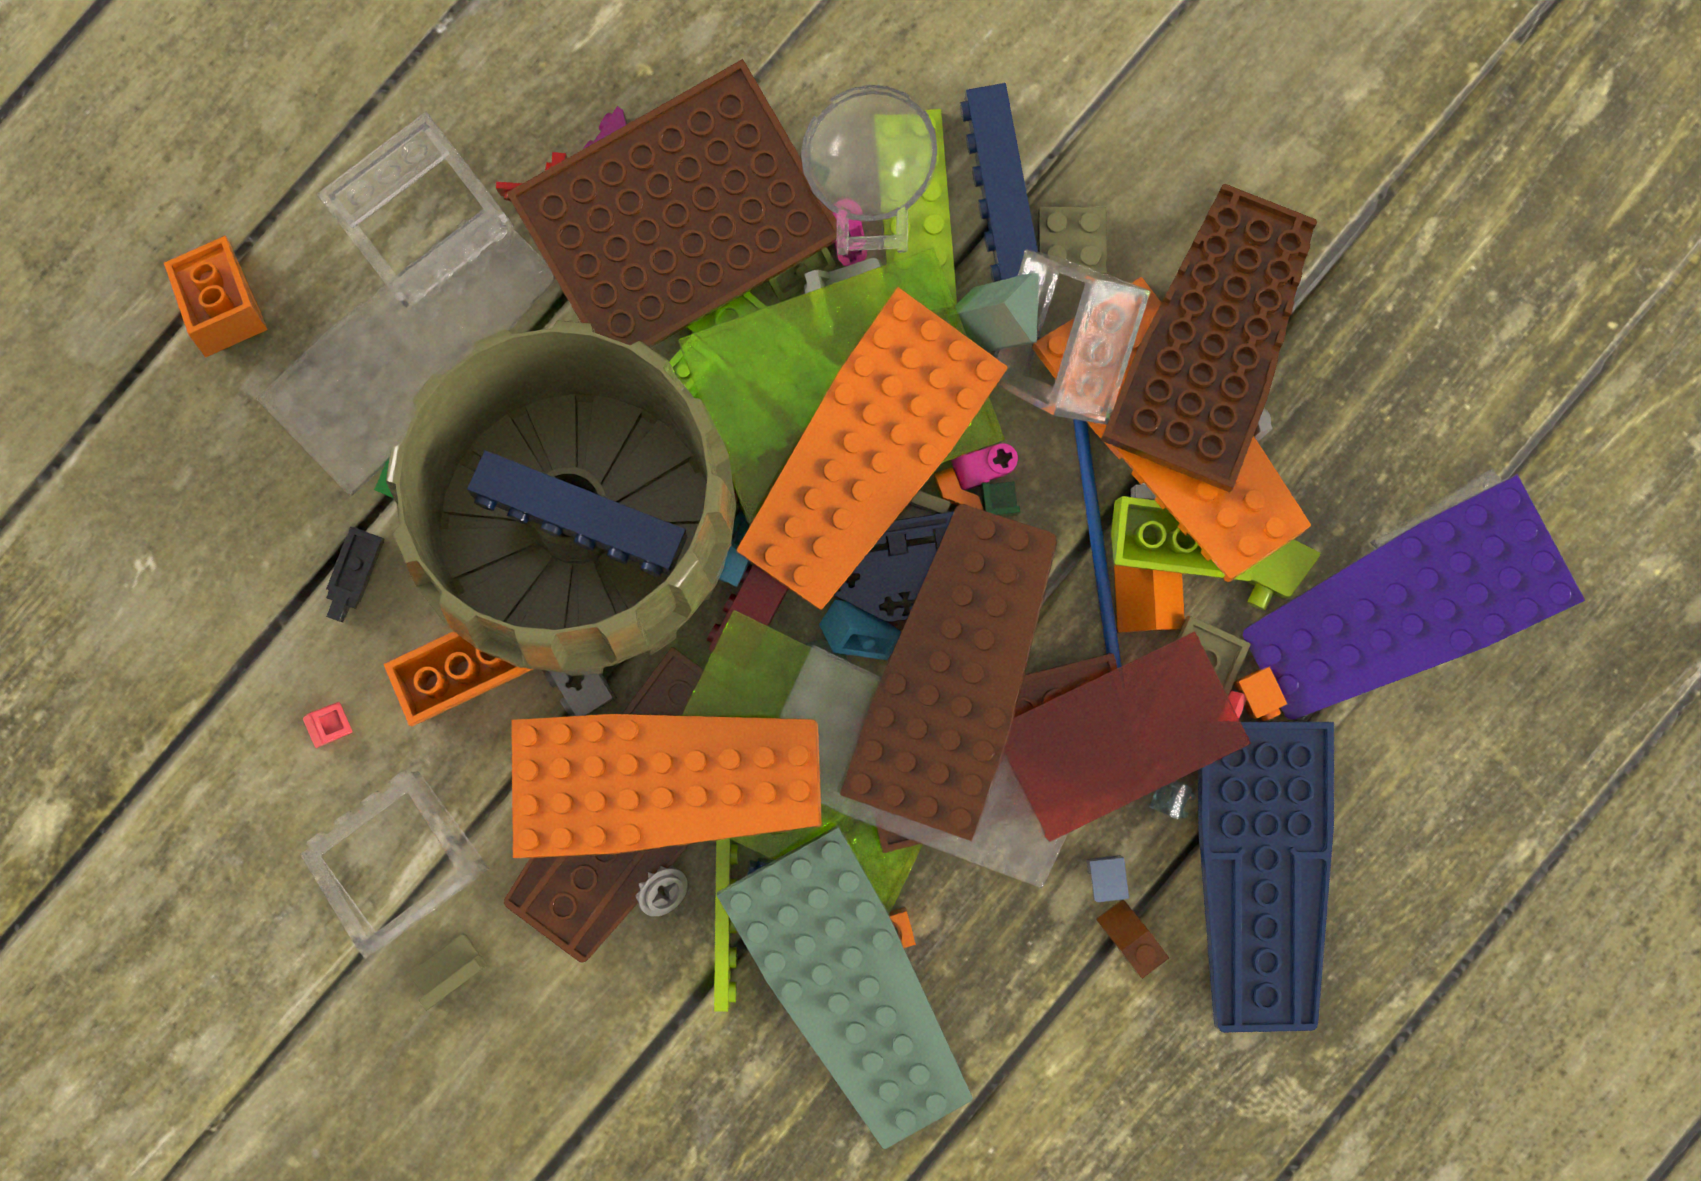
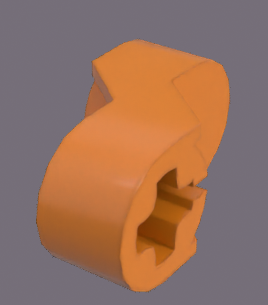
(950, 490)

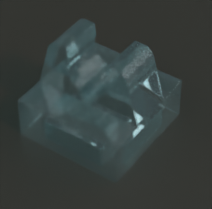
(1172, 799)

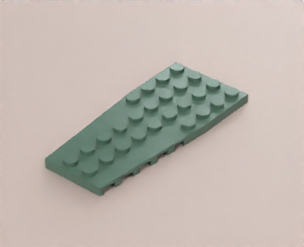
(848, 984)

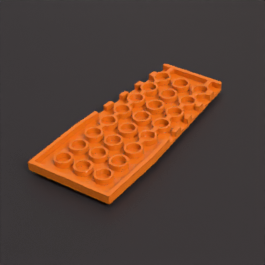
(869, 447)
(1230, 527)
(658, 781)

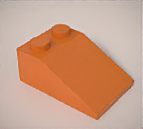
(214, 297)

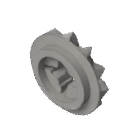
(674, 886)

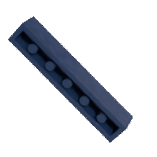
(1000, 178)
(577, 513)

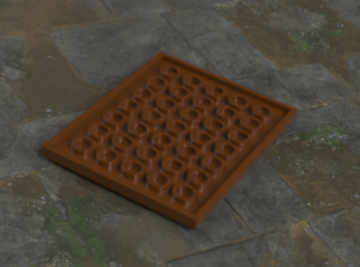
(676, 212)

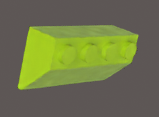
(1151, 540)

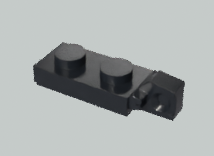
(352, 572)

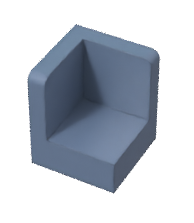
(1108, 878)

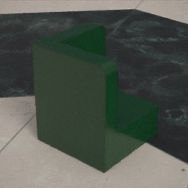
(1000, 498)

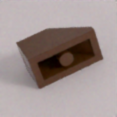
(1132, 938)

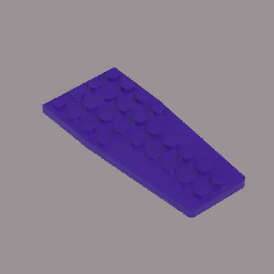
(1417, 601)

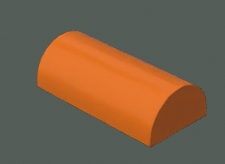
(445, 676)

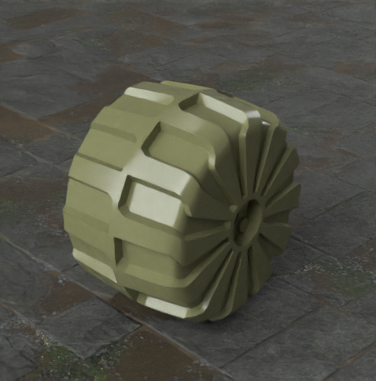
(590, 417)

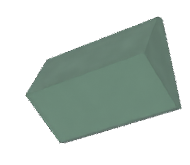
(1001, 312)

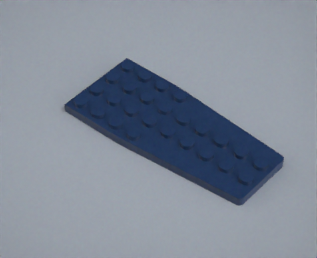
(1268, 875)

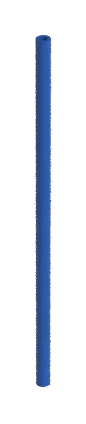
(1096, 539)

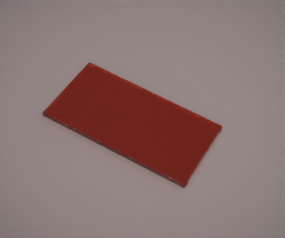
(1123, 736)

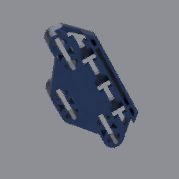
(900, 570)

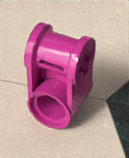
(979, 467)

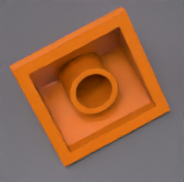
(1148, 599)

